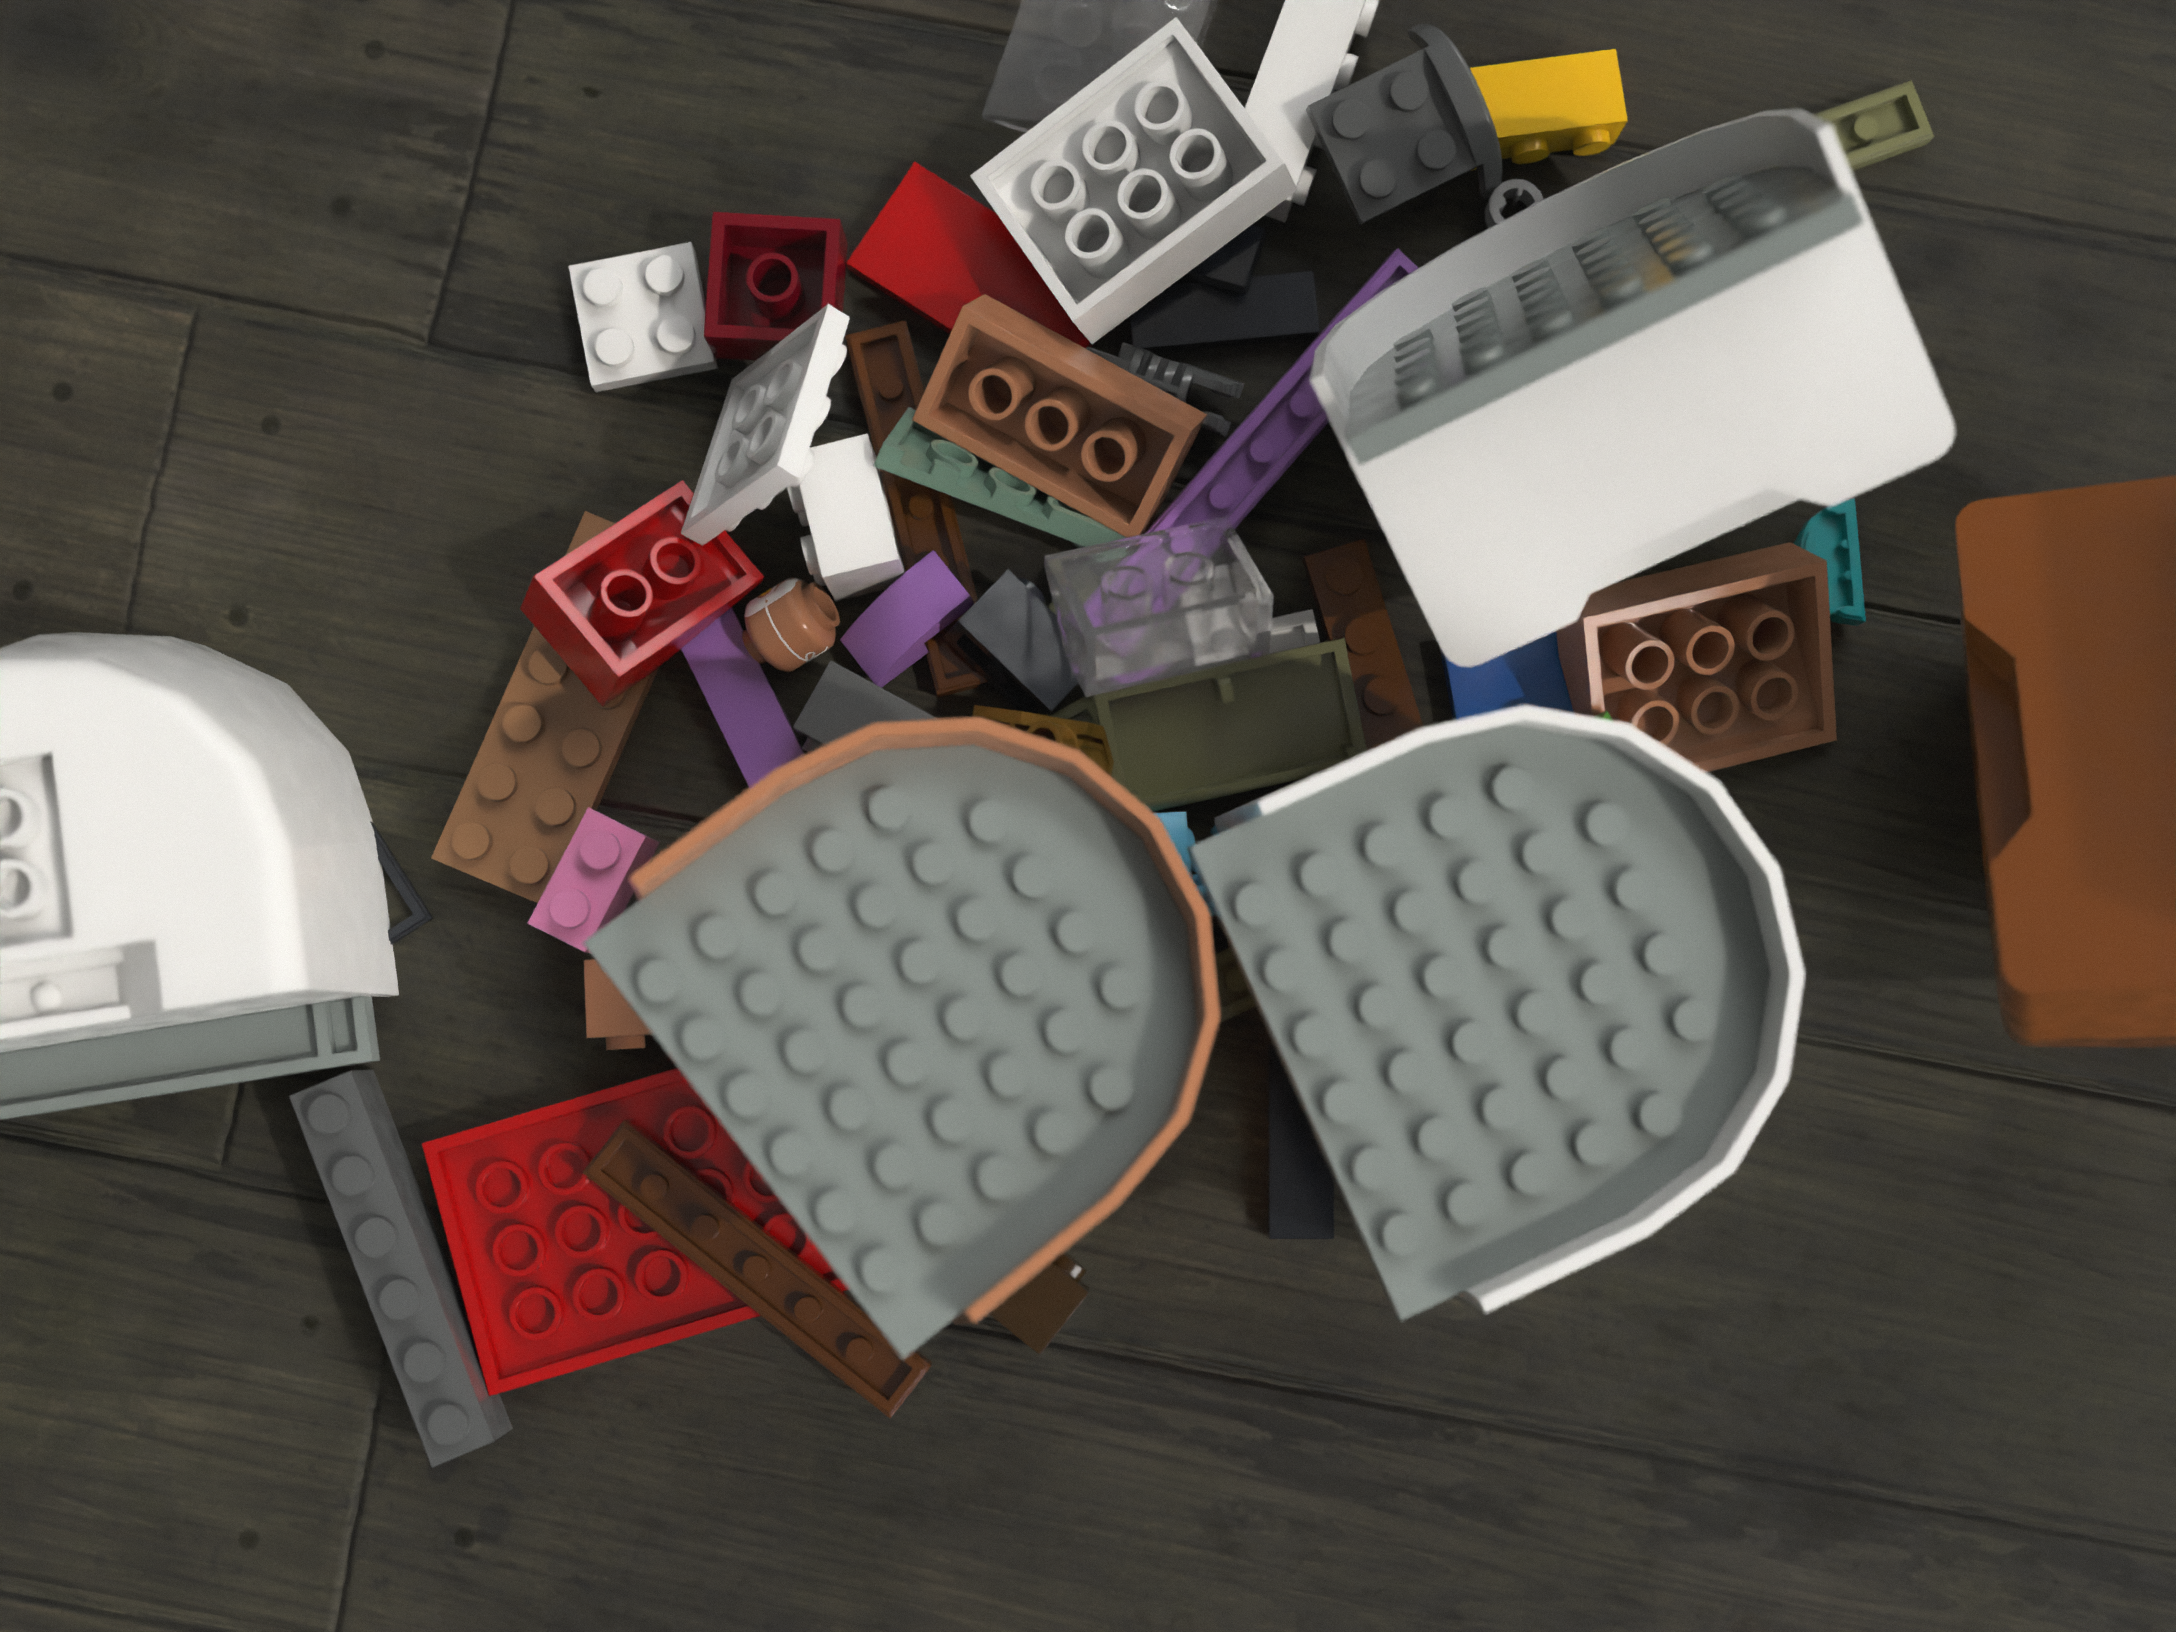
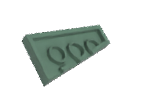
(948, 468)

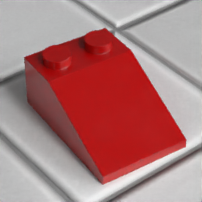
(636, 594)

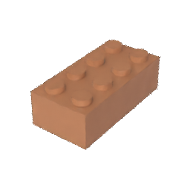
(1058, 416)

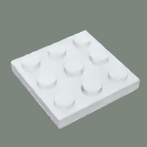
(768, 426)

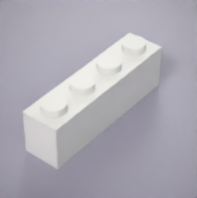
(1301, 66)

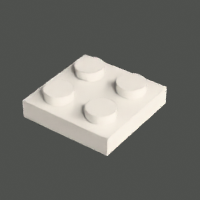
(642, 316)

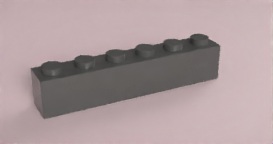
(400, 1263)

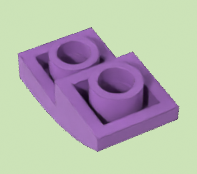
(904, 617)

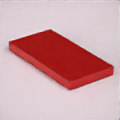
(946, 249)

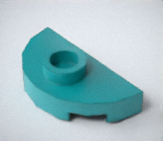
(1834, 537)

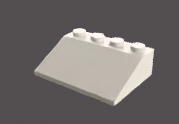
(1134, 181)

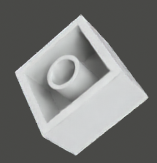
(849, 520)

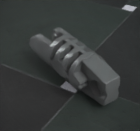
(1176, 379)

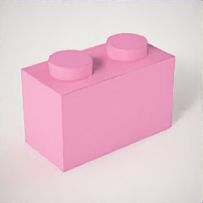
(592, 879)

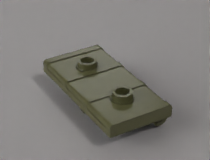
(1233, 726)

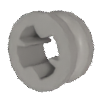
(1514, 188)

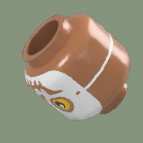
(790, 624)

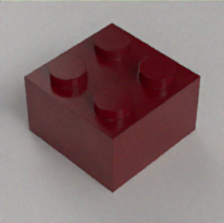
(769, 279)

